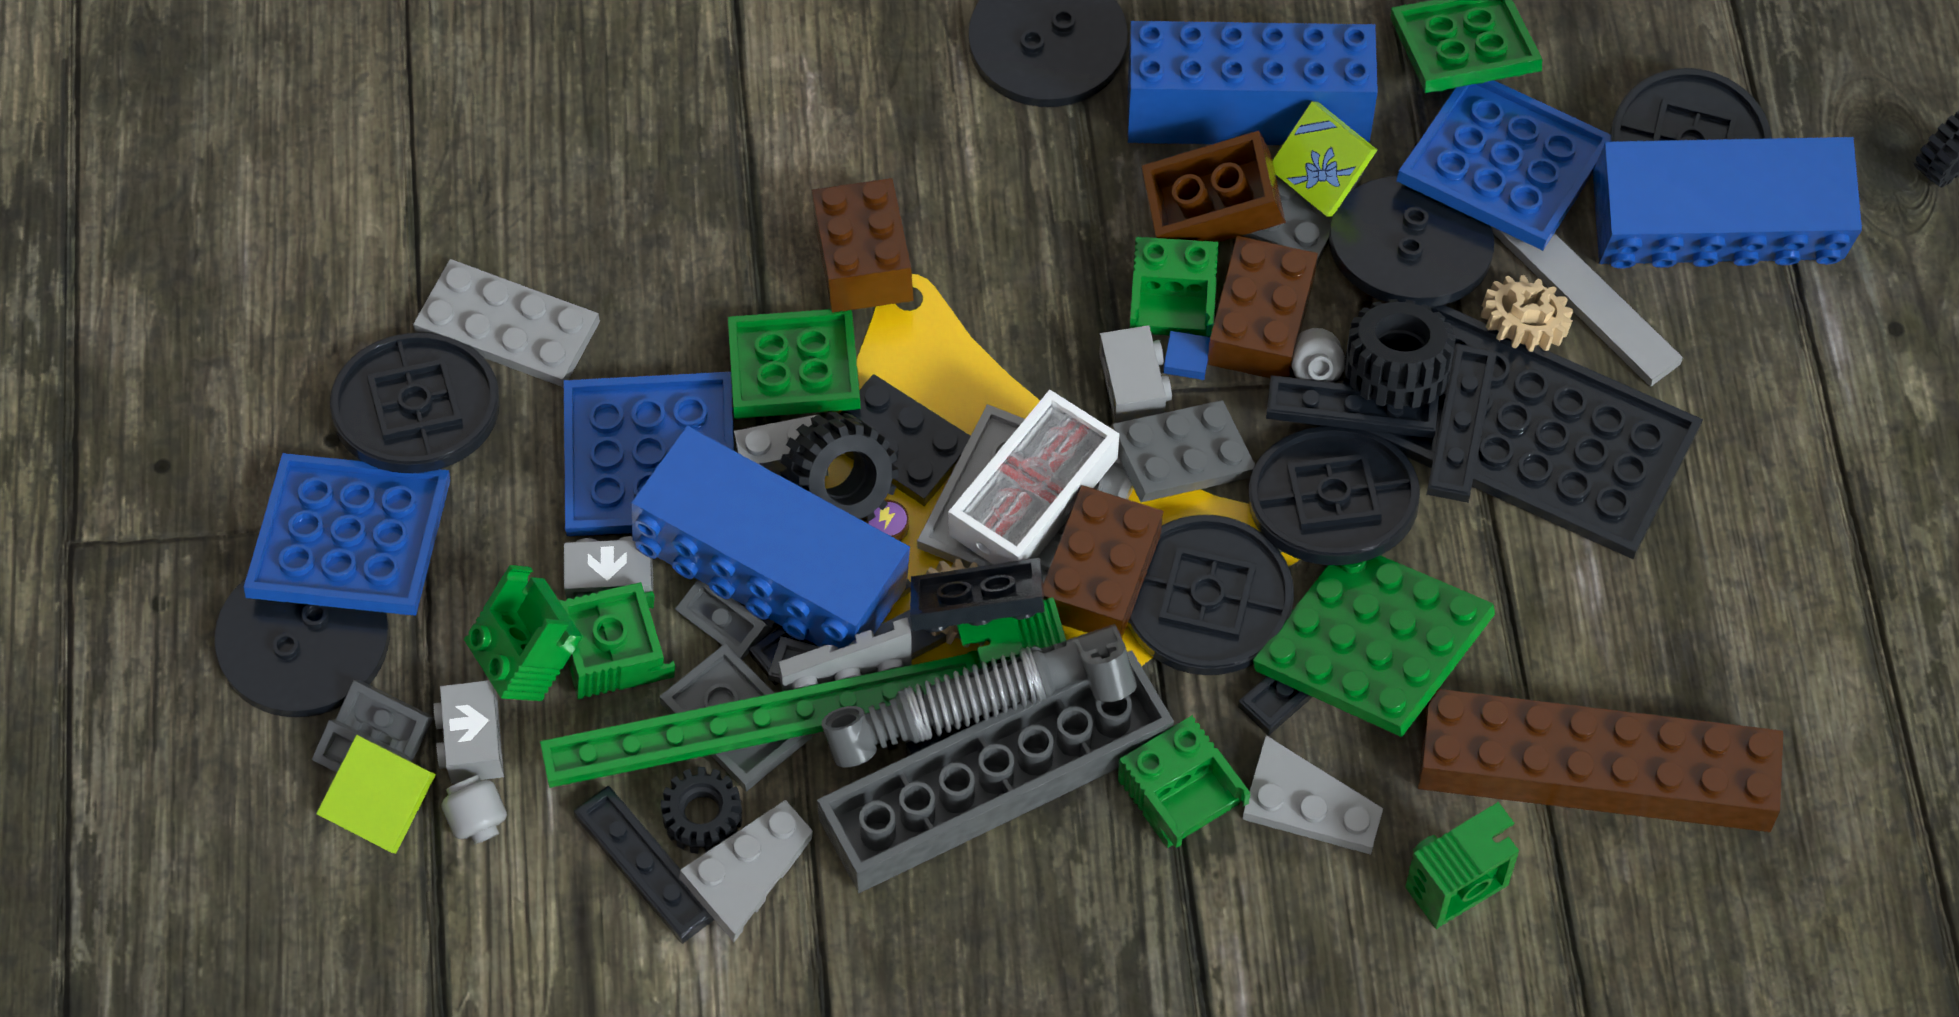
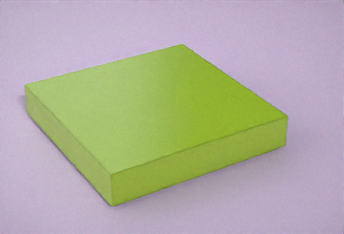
(376, 794)

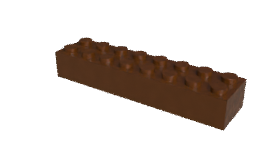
(1602, 760)

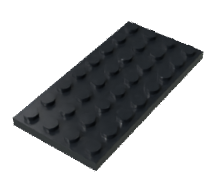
(1567, 441)

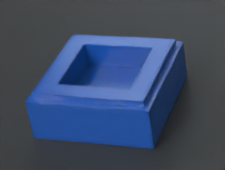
(1187, 355)

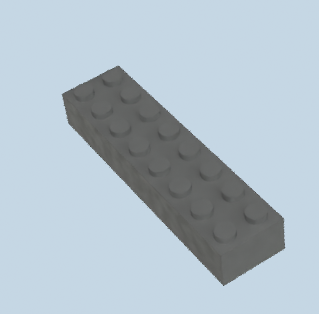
(985, 777)

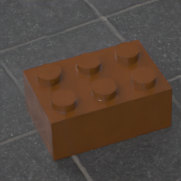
(1215, 191)
(862, 245)
(1262, 308)
(1102, 560)

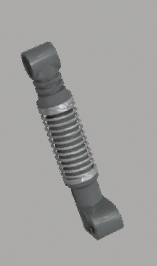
(1037, 673)

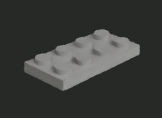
(508, 322)

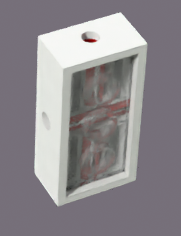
(1033, 482)

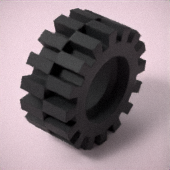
(1941, 154)
(698, 786)

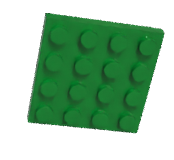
(1375, 640)

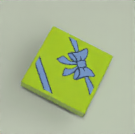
(1322, 158)

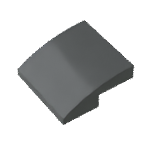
(724, 619)
(376, 718)

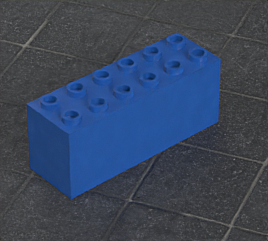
(1245, 78)
(1726, 201)
(767, 543)

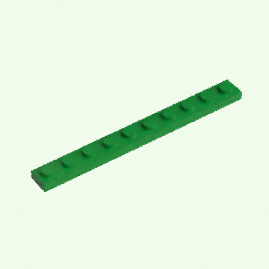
(730, 724)

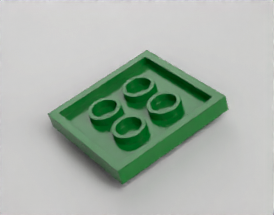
(1465, 42)
(793, 363)

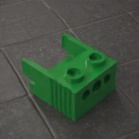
(1174, 286)
(1013, 634)
(522, 636)
(617, 641)
(1180, 782)
(1462, 866)

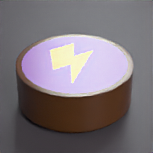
(892, 520)

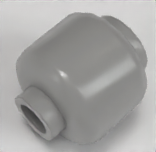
(1318, 356)
(474, 809)

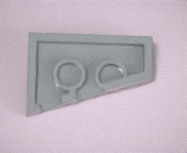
(1309, 802)

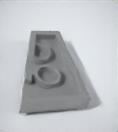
(861, 657)
(744, 868)

